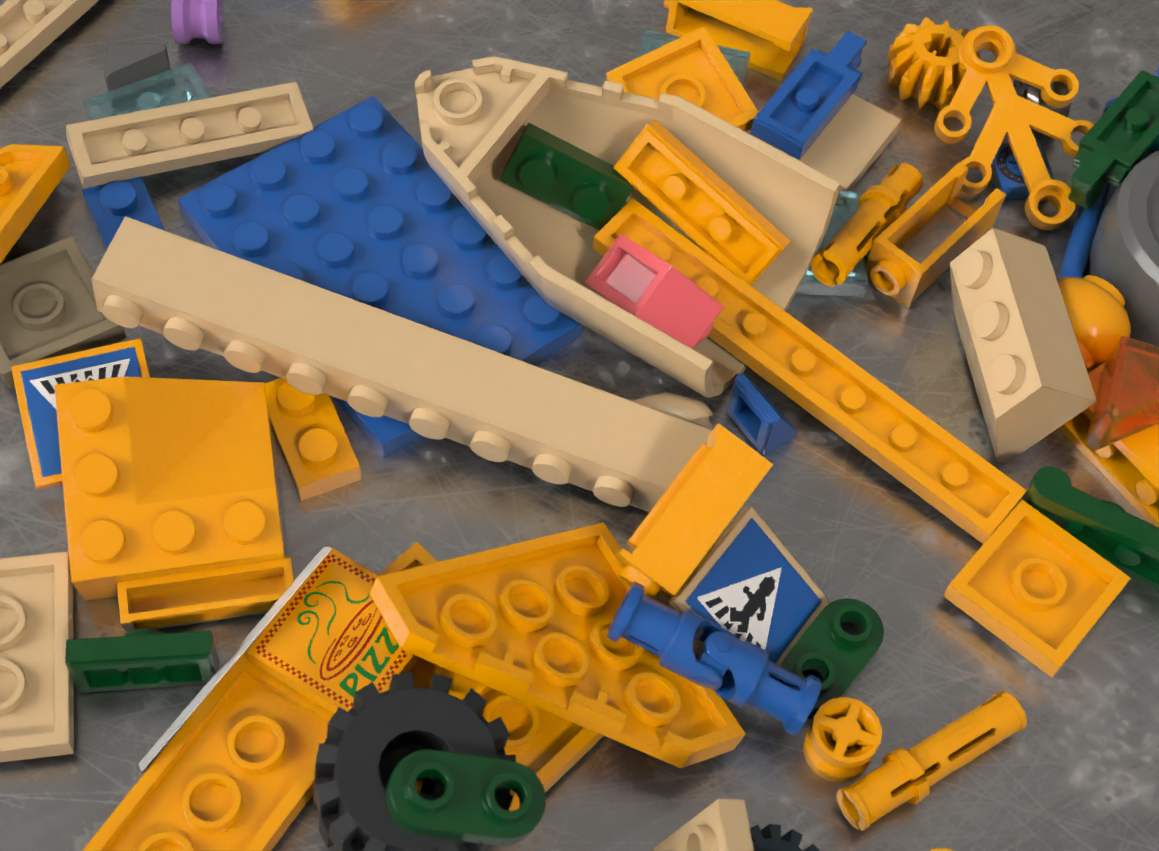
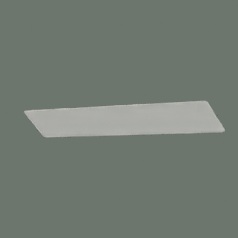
(233, 658)

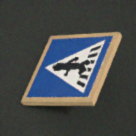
(753, 588)

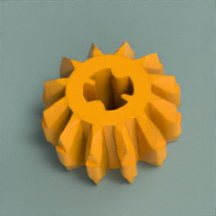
(927, 63)

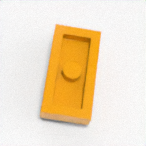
(310, 440)

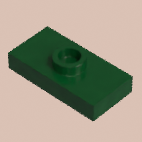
(142, 660)

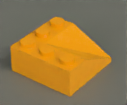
(165, 478)

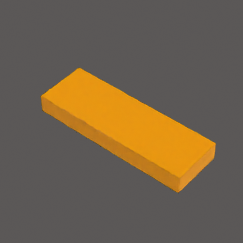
(701, 203)

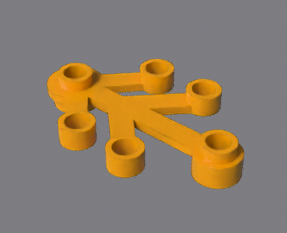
(1015, 118)

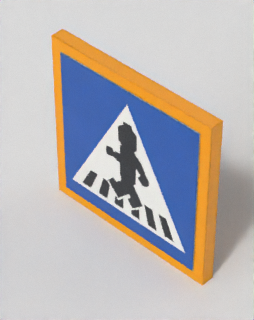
(37, 399)

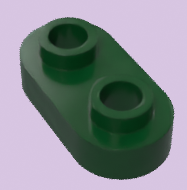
(835, 653)
(467, 801)

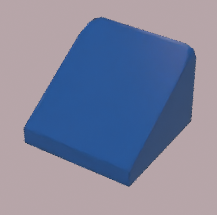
(758, 416)

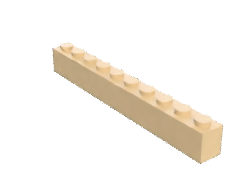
(392, 366)

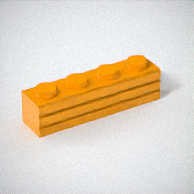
(203, 594)

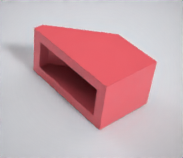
(654, 292)

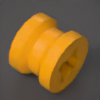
(850, 725)

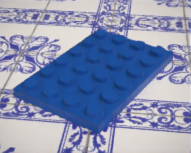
(377, 225)

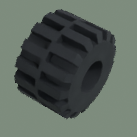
(370, 743)

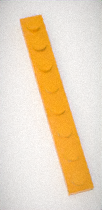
(831, 384)

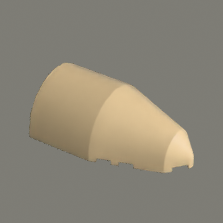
(476, 120)

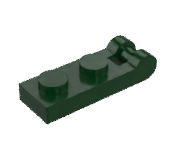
(1099, 524)

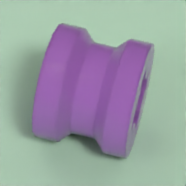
(197, 20)

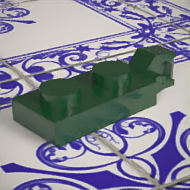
(1117, 141)

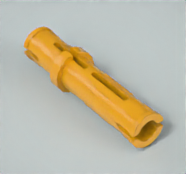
(875, 212)
(911, 772)

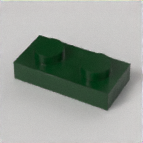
(565, 177)

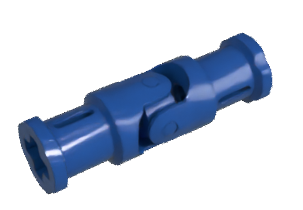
(724, 663)

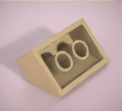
(1017, 341)

